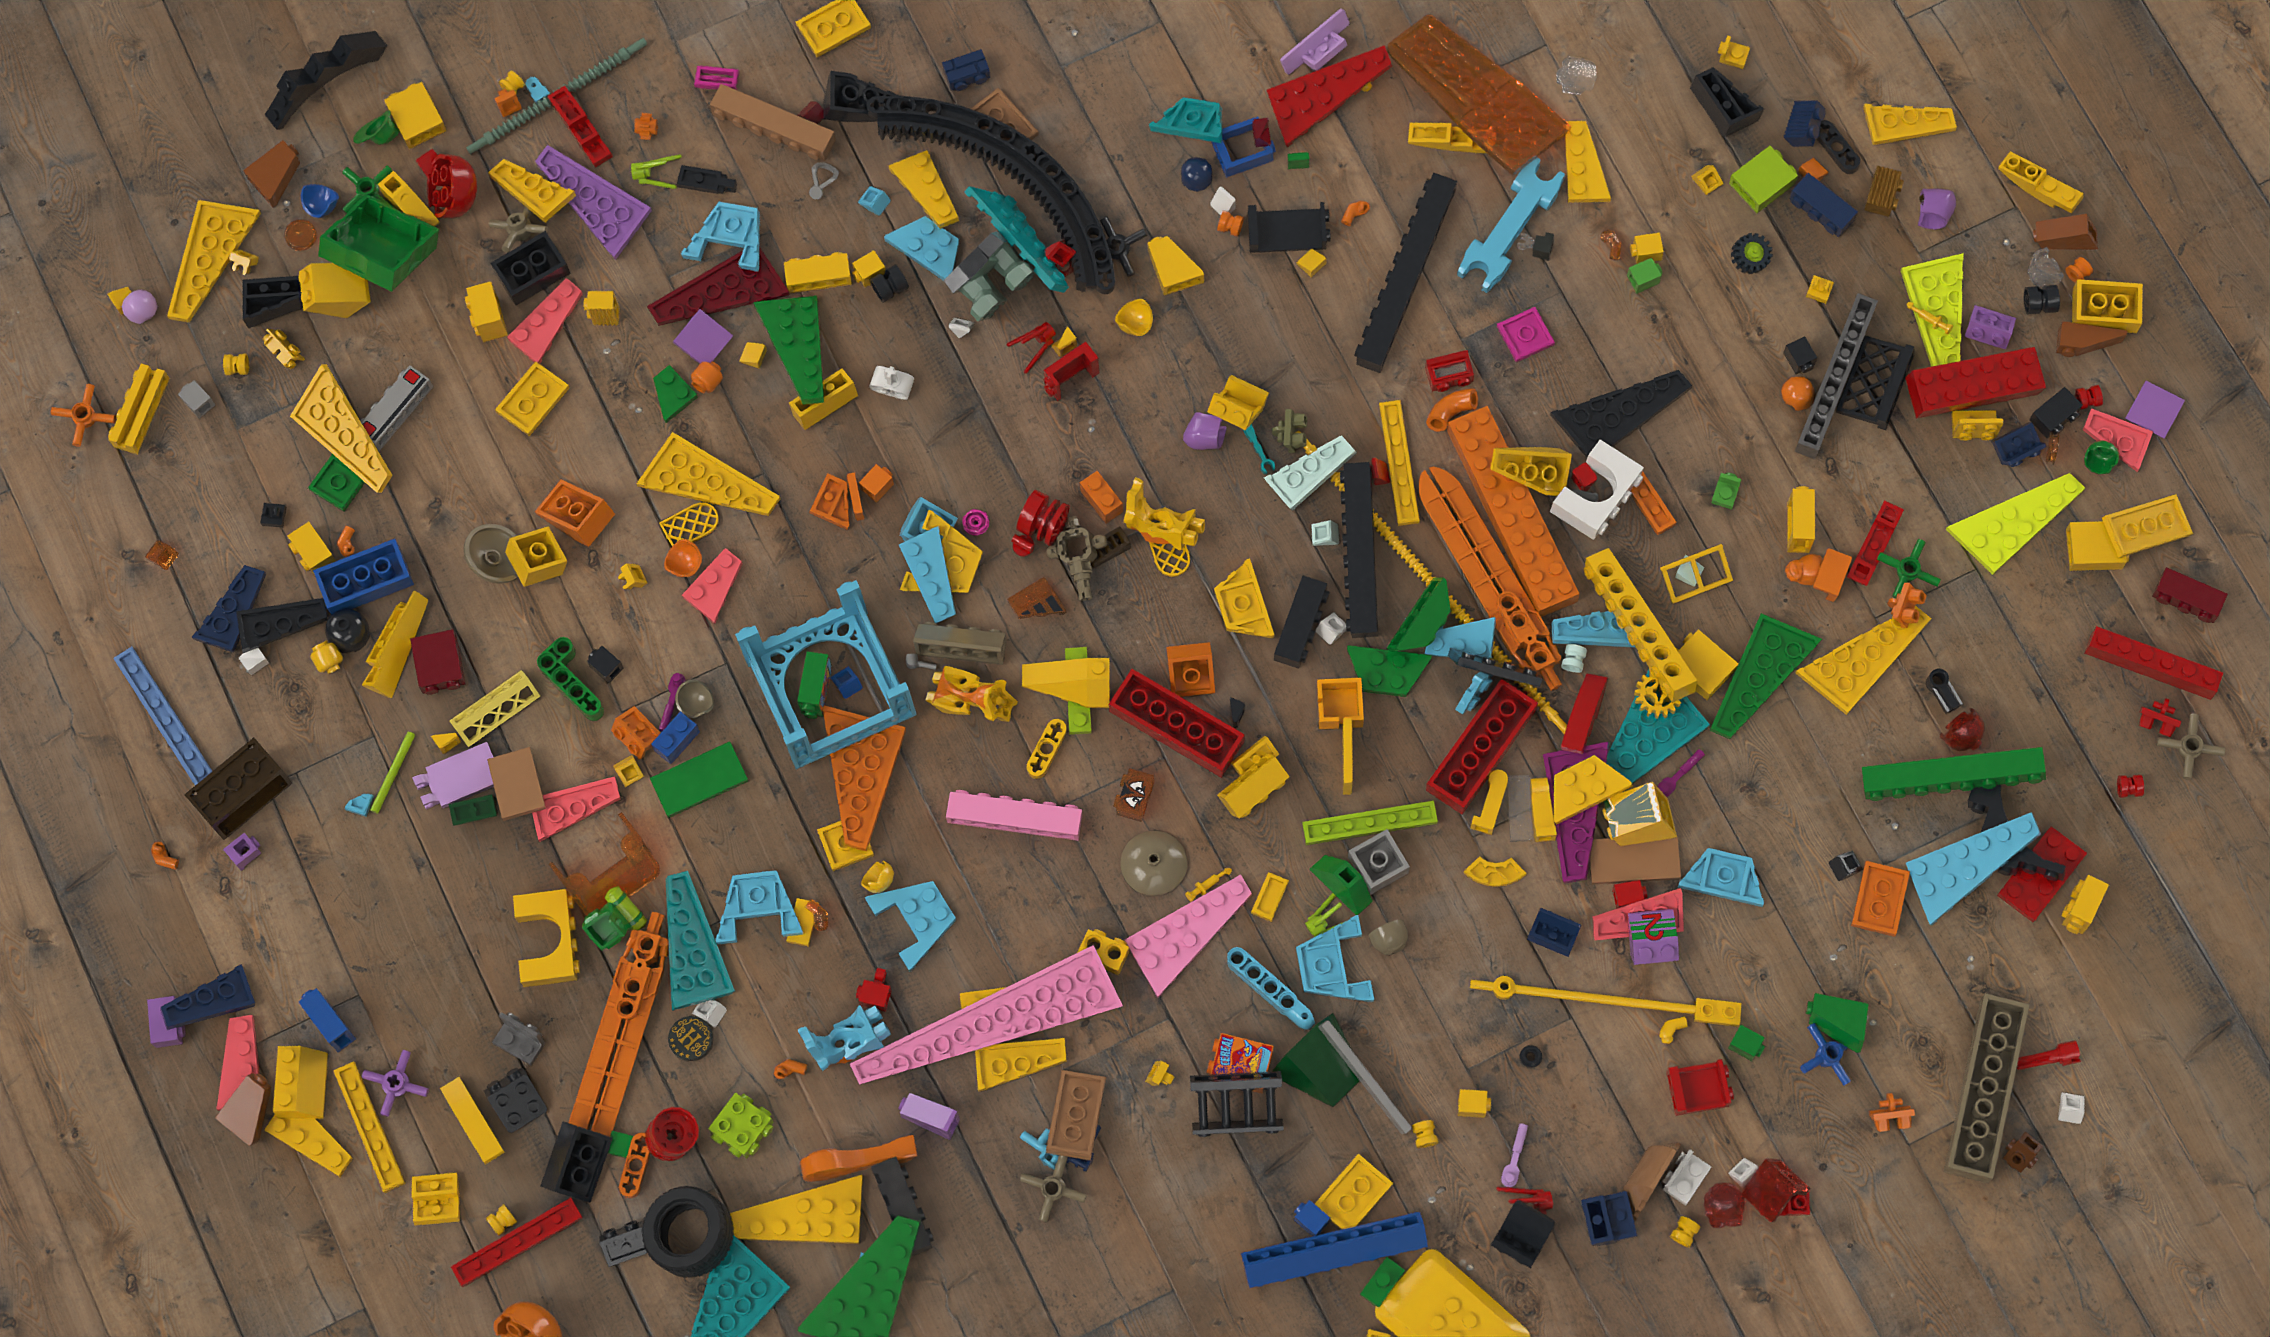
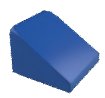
(846, 682)

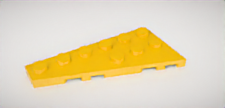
(696, 475)

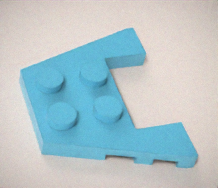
(730, 226)
(753, 897)
(924, 913)
(1323, 964)

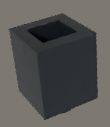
(1800, 355)
(604, 664)

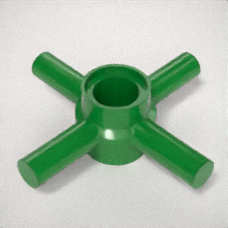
(363, 183)
(1912, 561)

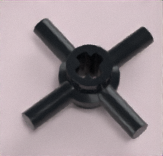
(1124, 246)

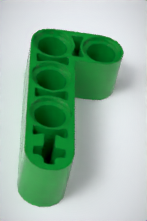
(572, 684)

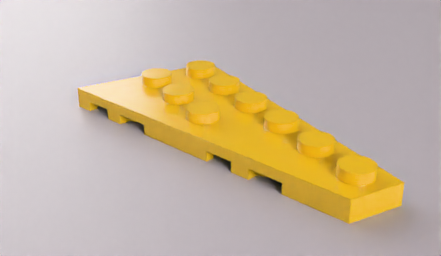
(213, 236)
(333, 422)
(1858, 664)
(815, 1215)

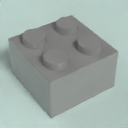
(1379, 861)

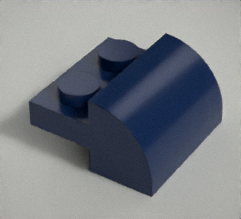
(1609, 1218)

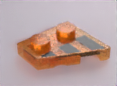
(1036, 600)

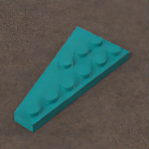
(1016, 230)
(694, 957)

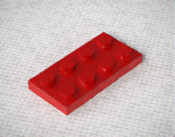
(2033, 892)

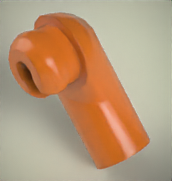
(1353, 210)
(161, 857)

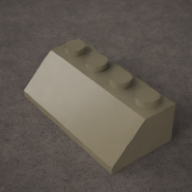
(959, 643)

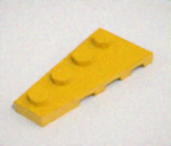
(531, 189)
(1012, 1061)
(312, 1141)

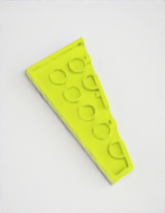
(1938, 290)

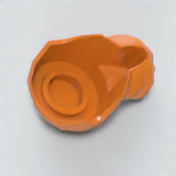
(1804, 570)

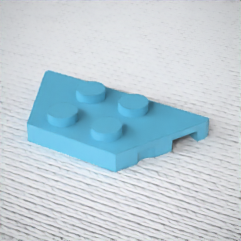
(926, 245)
(1471, 697)
(1725, 877)

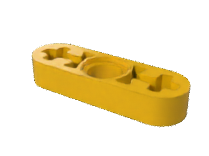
(1059, 737)

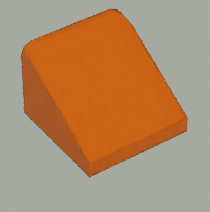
(1814, 168)

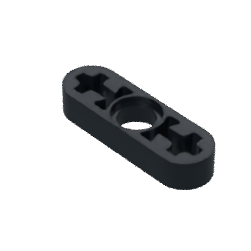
(1838, 138)

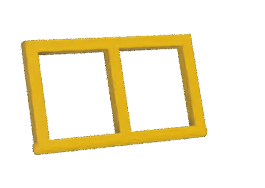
(1701, 588)

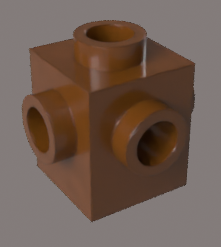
(2022, 1152)

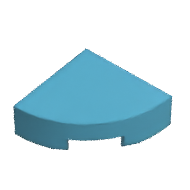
(360, 804)

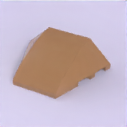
(1648, 1174)

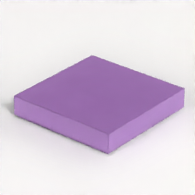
(702, 338)

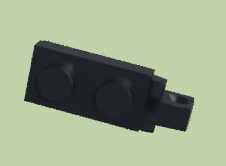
(705, 180)

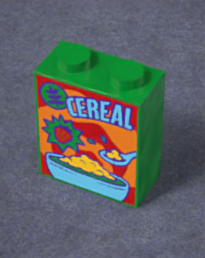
(814, 684)

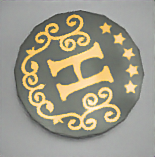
(690, 1038)

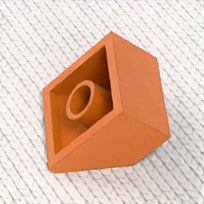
(1191, 669)

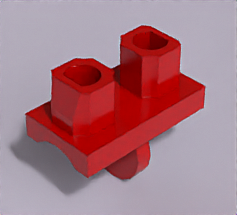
(2148, 716)

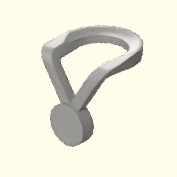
(816, 191)

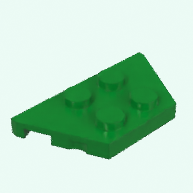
(1387, 670)

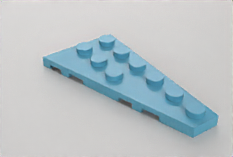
(1959, 868)

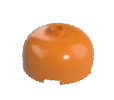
(526, 1320)

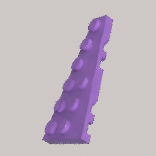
(602, 206)

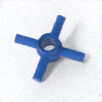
(1821, 1057)

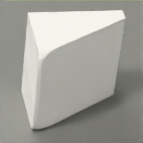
(1223, 201)
(1331, 628)
(710, 1012)
(2071, 1108)

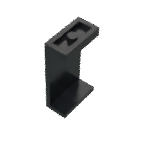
(1288, 229)

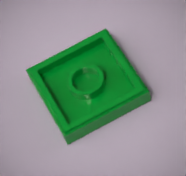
(336, 483)

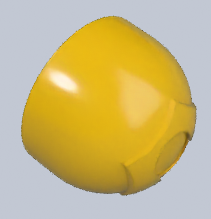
(1135, 317)

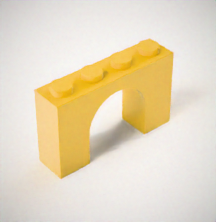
(560, 964)

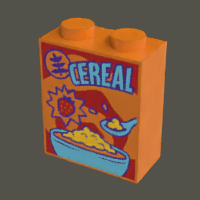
(1240, 1056)

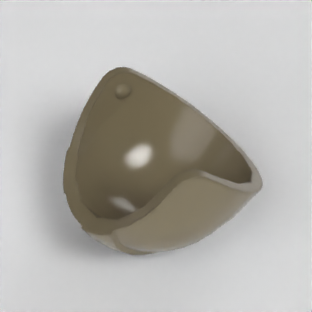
(694, 699)
(1389, 937)

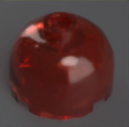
(1964, 731)

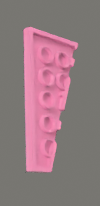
(1178, 938)

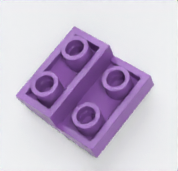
(2155, 409)

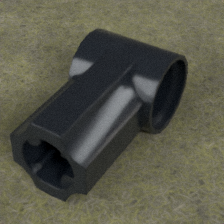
(1945, 692)

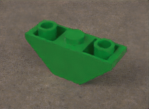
(1343, 882)

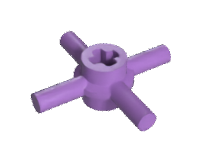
(394, 1075)

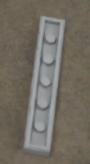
(1365, 1077)

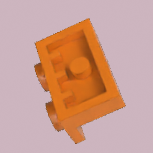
(635, 731)

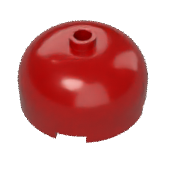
(458, 185)

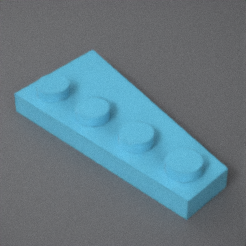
(928, 565)
(1591, 629)

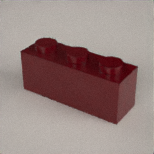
(2189, 595)

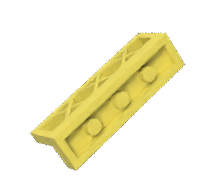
(491, 701)

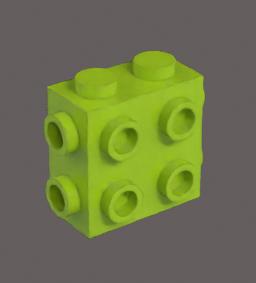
(741, 1126)

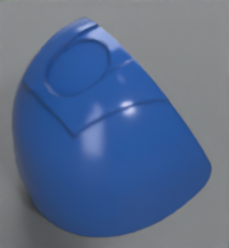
(318, 200)

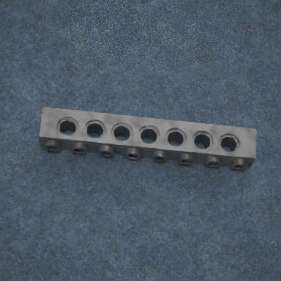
(1836, 376)

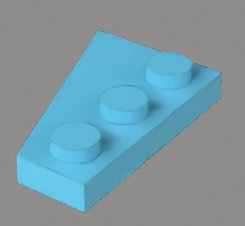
(1470, 637)

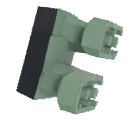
(972, 279)

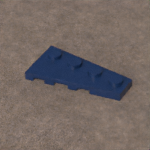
(221, 626)

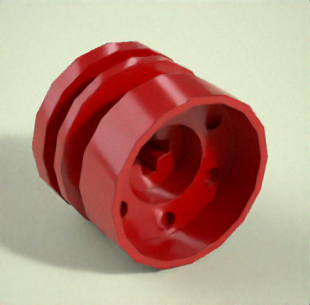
(1044, 518)
(682, 1127)

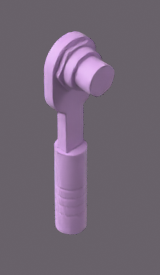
(1511, 1171)

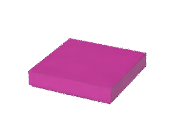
(1525, 334)

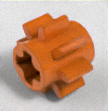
(646, 126)

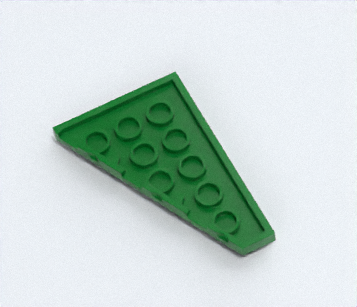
(870, 1291)

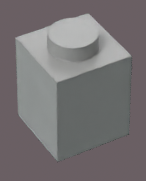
(196, 399)

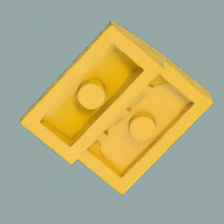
(435, 1199)

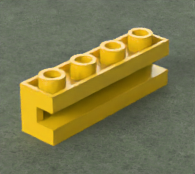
(138, 409)

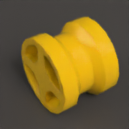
(512, 82)

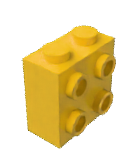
(2082, 909)

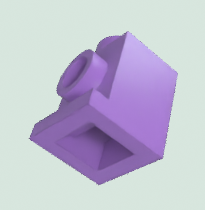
(236, 848)

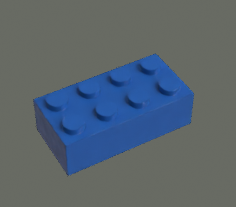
(363, 577)

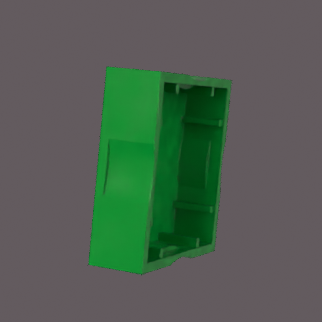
(378, 242)

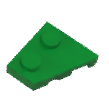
(672, 393)

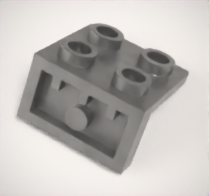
(519, 1040)

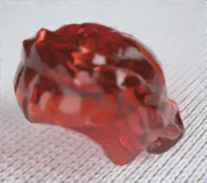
(1724, 1205)

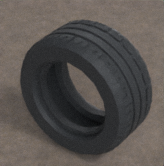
(663, 1213)

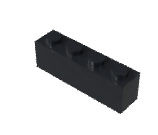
(1300, 622)

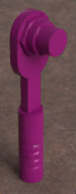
(675, 681)
(1668, 784)

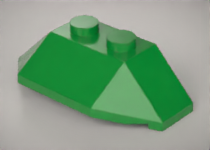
(1424, 618)

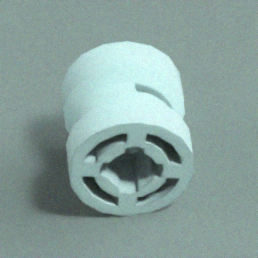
(1574, 658)

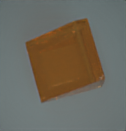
(161, 555)

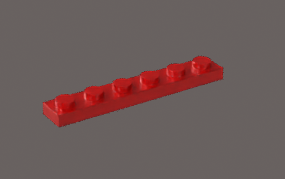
(516, 1242)

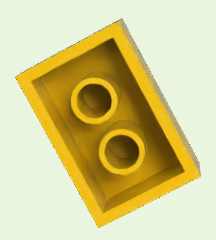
(2107, 304)

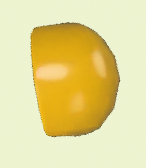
(878, 877)

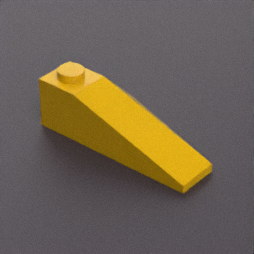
(1075, 680)

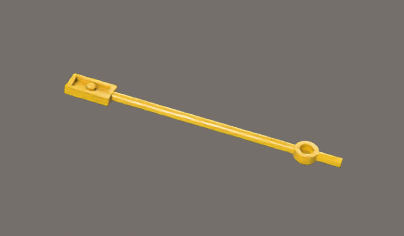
(1704, 1009)

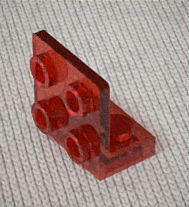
(1773, 1188)

